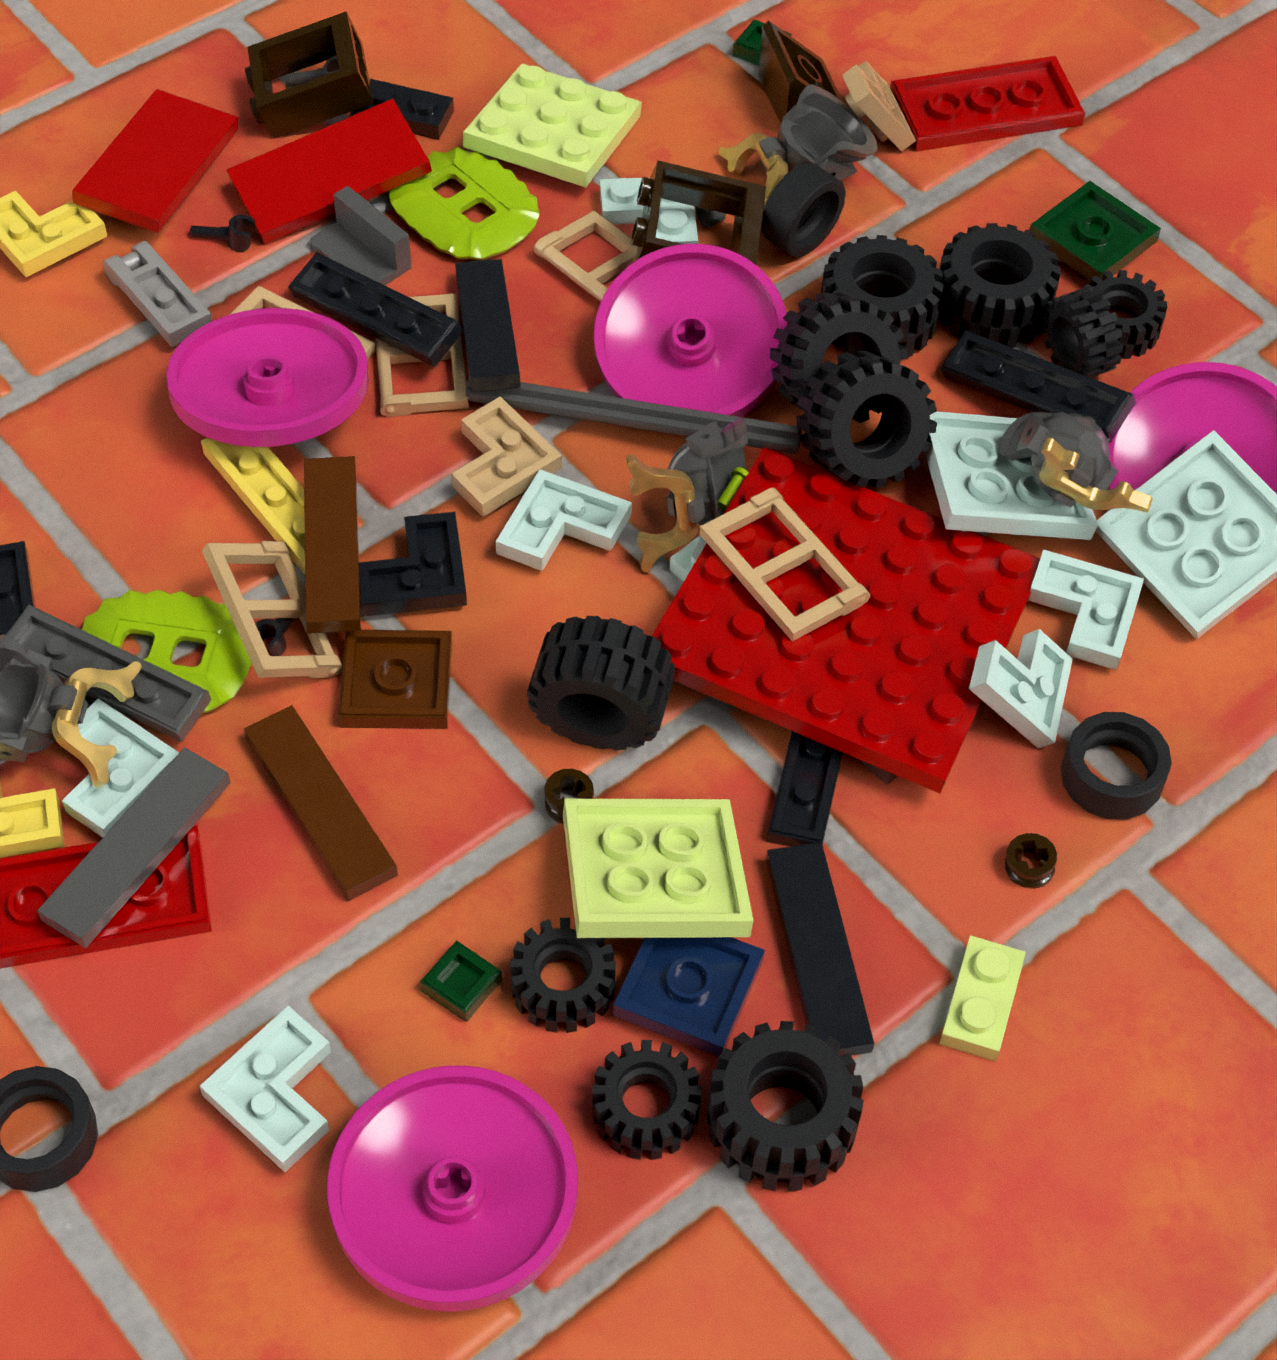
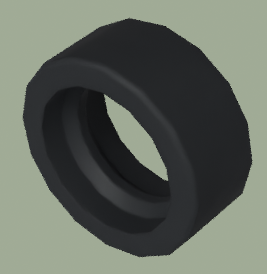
(803, 209)
(1127, 733)
(76, 1149)

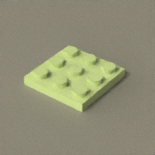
(552, 124)
(655, 869)

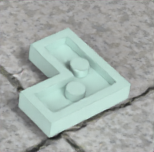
(620, 206)
(556, 509)
(1099, 597)
(1025, 689)
(131, 771)
(257, 1090)

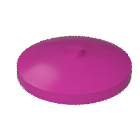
(690, 330)
(267, 377)
(1187, 404)
(453, 1188)

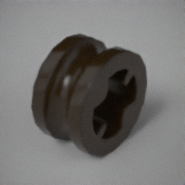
(565, 780)
(1042, 851)

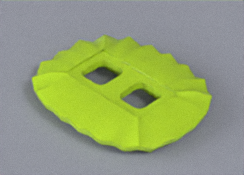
(441, 218)
(173, 620)

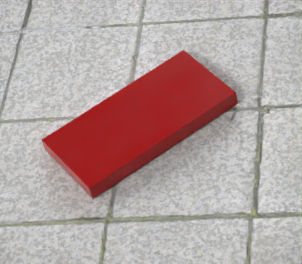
(987, 103)
(155, 160)
(298, 180)
(164, 907)

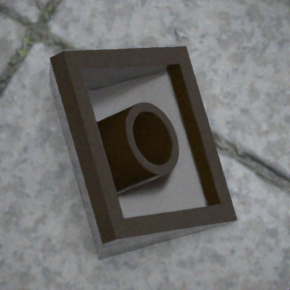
(788, 68)

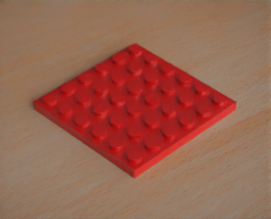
(870, 682)

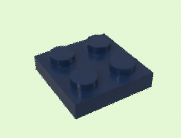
(690, 988)

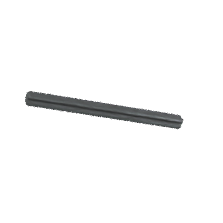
(637, 414)

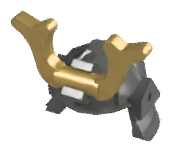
(813, 131)
(1070, 460)
(695, 481)
(42, 709)

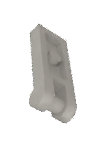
(157, 292)

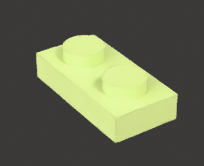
(983, 998)

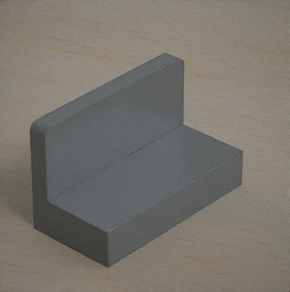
(364, 239)

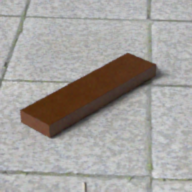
(331, 545)
(321, 803)

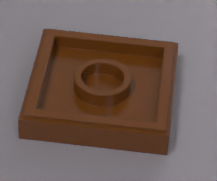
(396, 679)

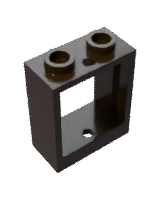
(315, 99)
(702, 190)

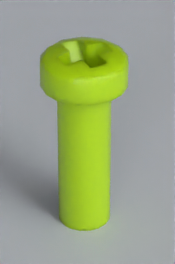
(738, 476)

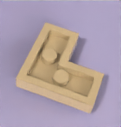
(873, 97)
(509, 459)

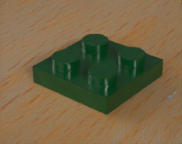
(1095, 232)

